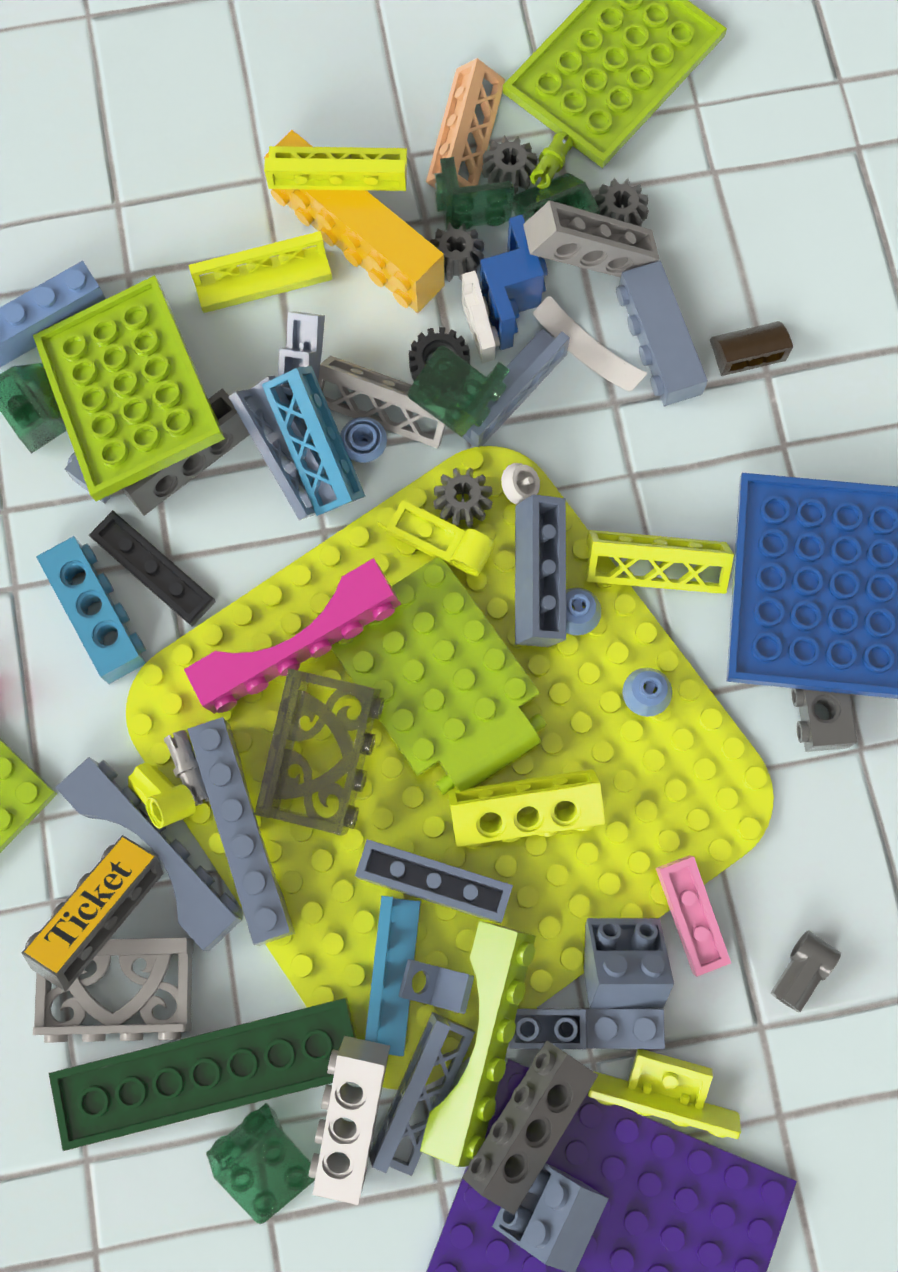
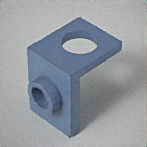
(442, 988)

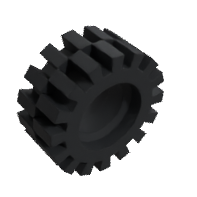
(429, 344)

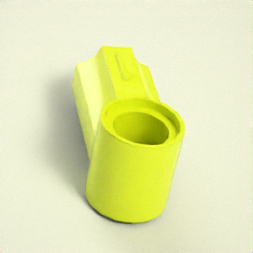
(162, 799)

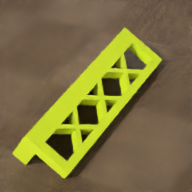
(336, 168)
(261, 274)
(654, 549)

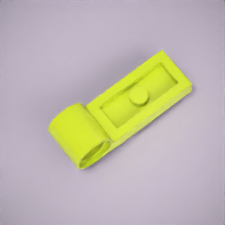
(440, 539)

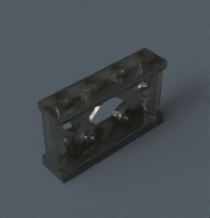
(276, 781)

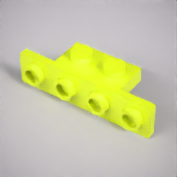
(669, 1091)

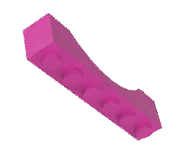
(358, 600)

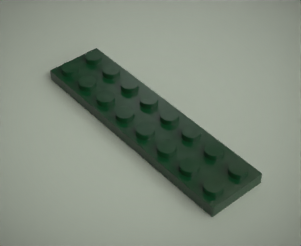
(198, 1074)

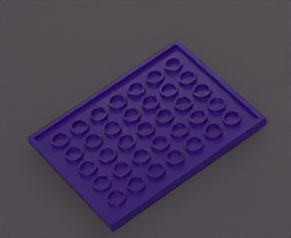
(668, 1205)

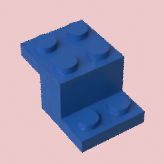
(512, 282)

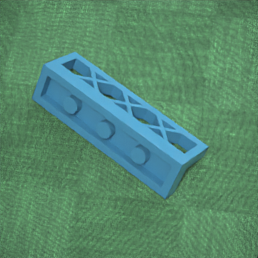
(323, 432)
(394, 946)

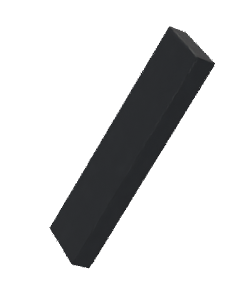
(152, 568)

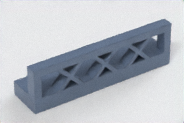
(525, 375)
(261, 424)
(413, 1091)

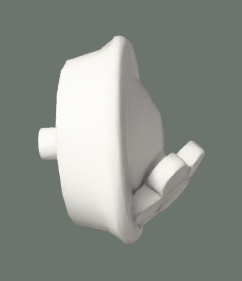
(519, 482)

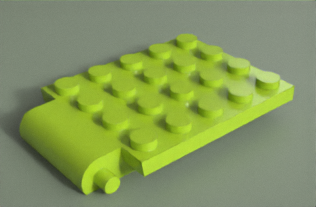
(444, 681)

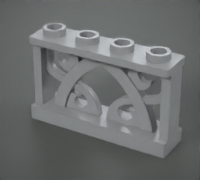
(157, 954)

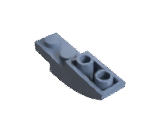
(589, 1028)

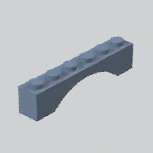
(239, 832)
(199, 907)

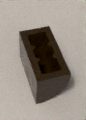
(751, 348)

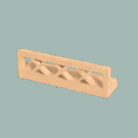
(461, 120)

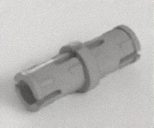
(186, 765)

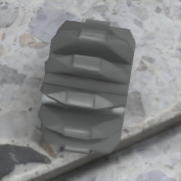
(509, 163)
(623, 202)
(460, 249)
(462, 510)

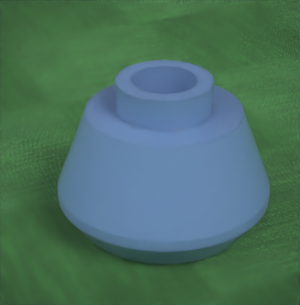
(364, 439)
(580, 619)
(645, 701)

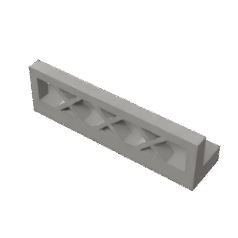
(377, 388)

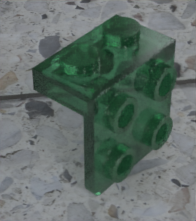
(473, 205)
(456, 390)
(260, 1165)

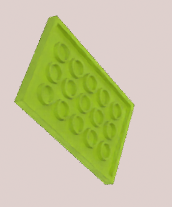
(612, 69)
(127, 388)

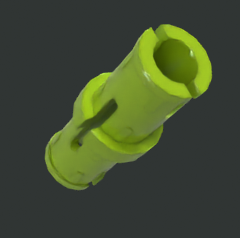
(551, 160)

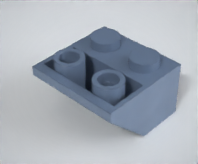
(626, 964)
(554, 1219)

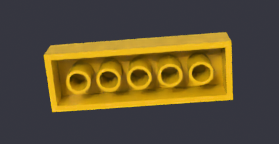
(369, 237)

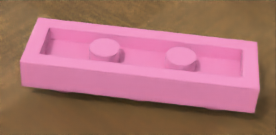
(693, 915)

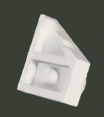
(477, 315)

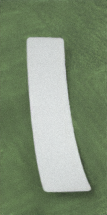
(586, 348)

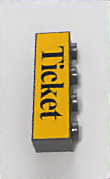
(92, 912)

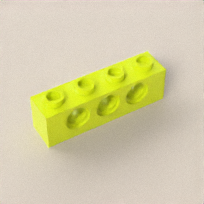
(508, 798)

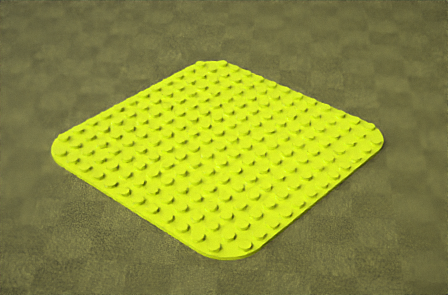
(665, 779)

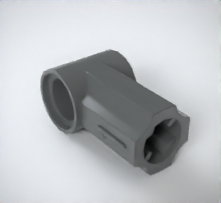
(810, 964)

